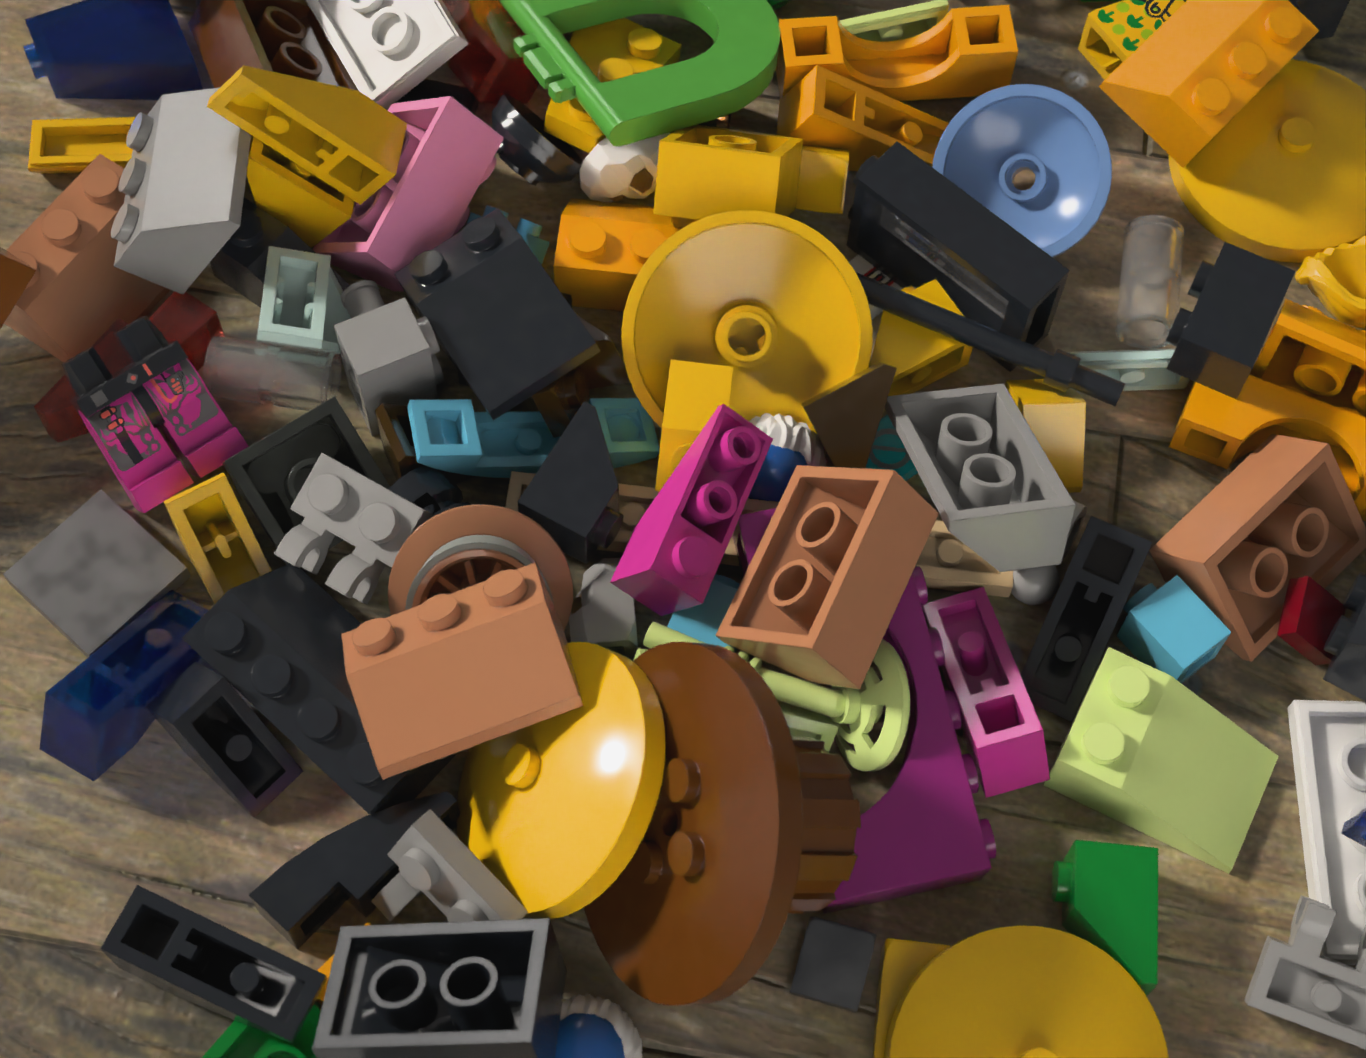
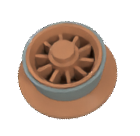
(471, 546)

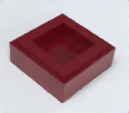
(1309, 618)

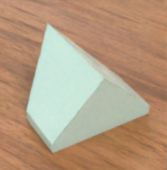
(300, 301)

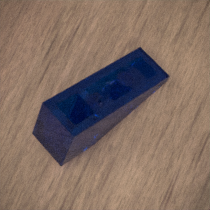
(102, 703)

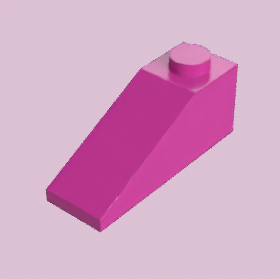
(992, 699)

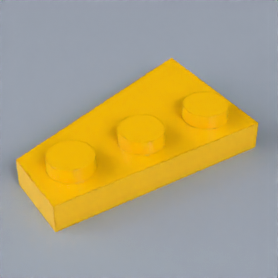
(611, 53)

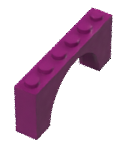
(927, 823)

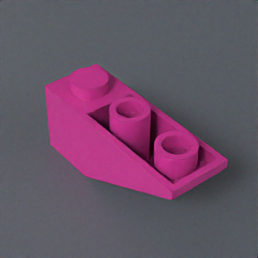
(693, 516)

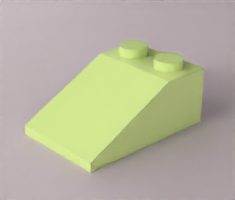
(1162, 762)

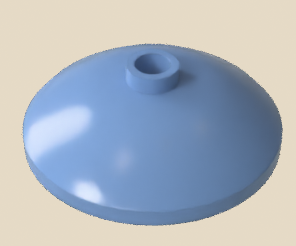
(1035, 132)

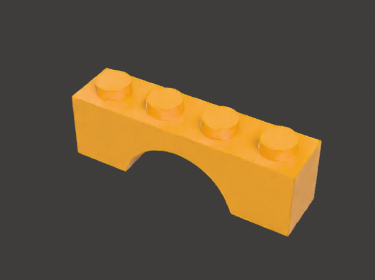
(956, 58)
(1226, 428)

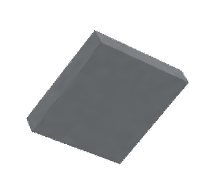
(96, 573)

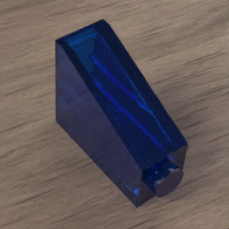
(112, 50)

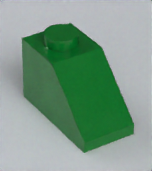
(1112, 903)

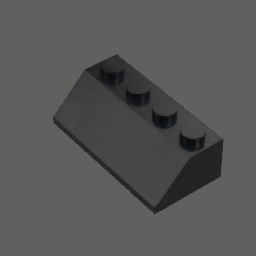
(285, 655)

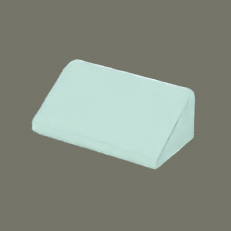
(1137, 368)

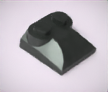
(277, 466)

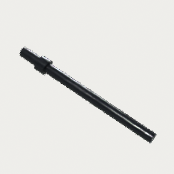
(1058, 369)

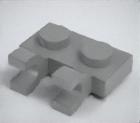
(359, 512)
(448, 873)
(1308, 987)

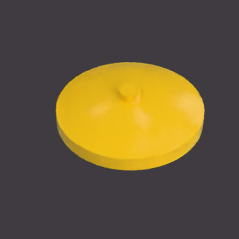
(1285, 168)
(753, 298)
(571, 795)
(1024, 998)

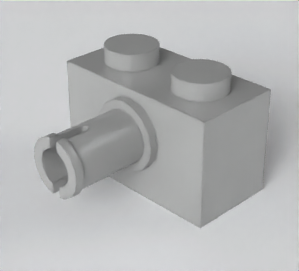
(386, 352)

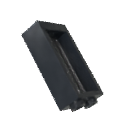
(927, 228)

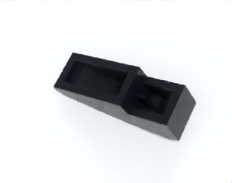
(343, 868)

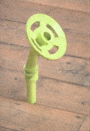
(844, 705)

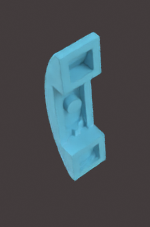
(470, 443)

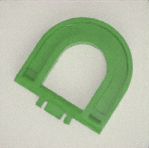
(662, 98)

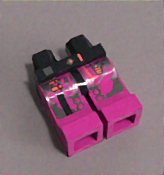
(148, 394)

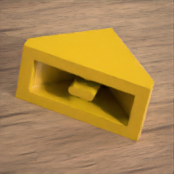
(1057, 424)
(217, 536)

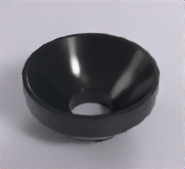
(530, 149)

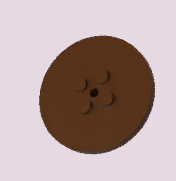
(737, 836)

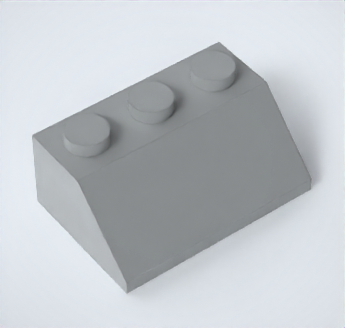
(179, 190)
(986, 474)

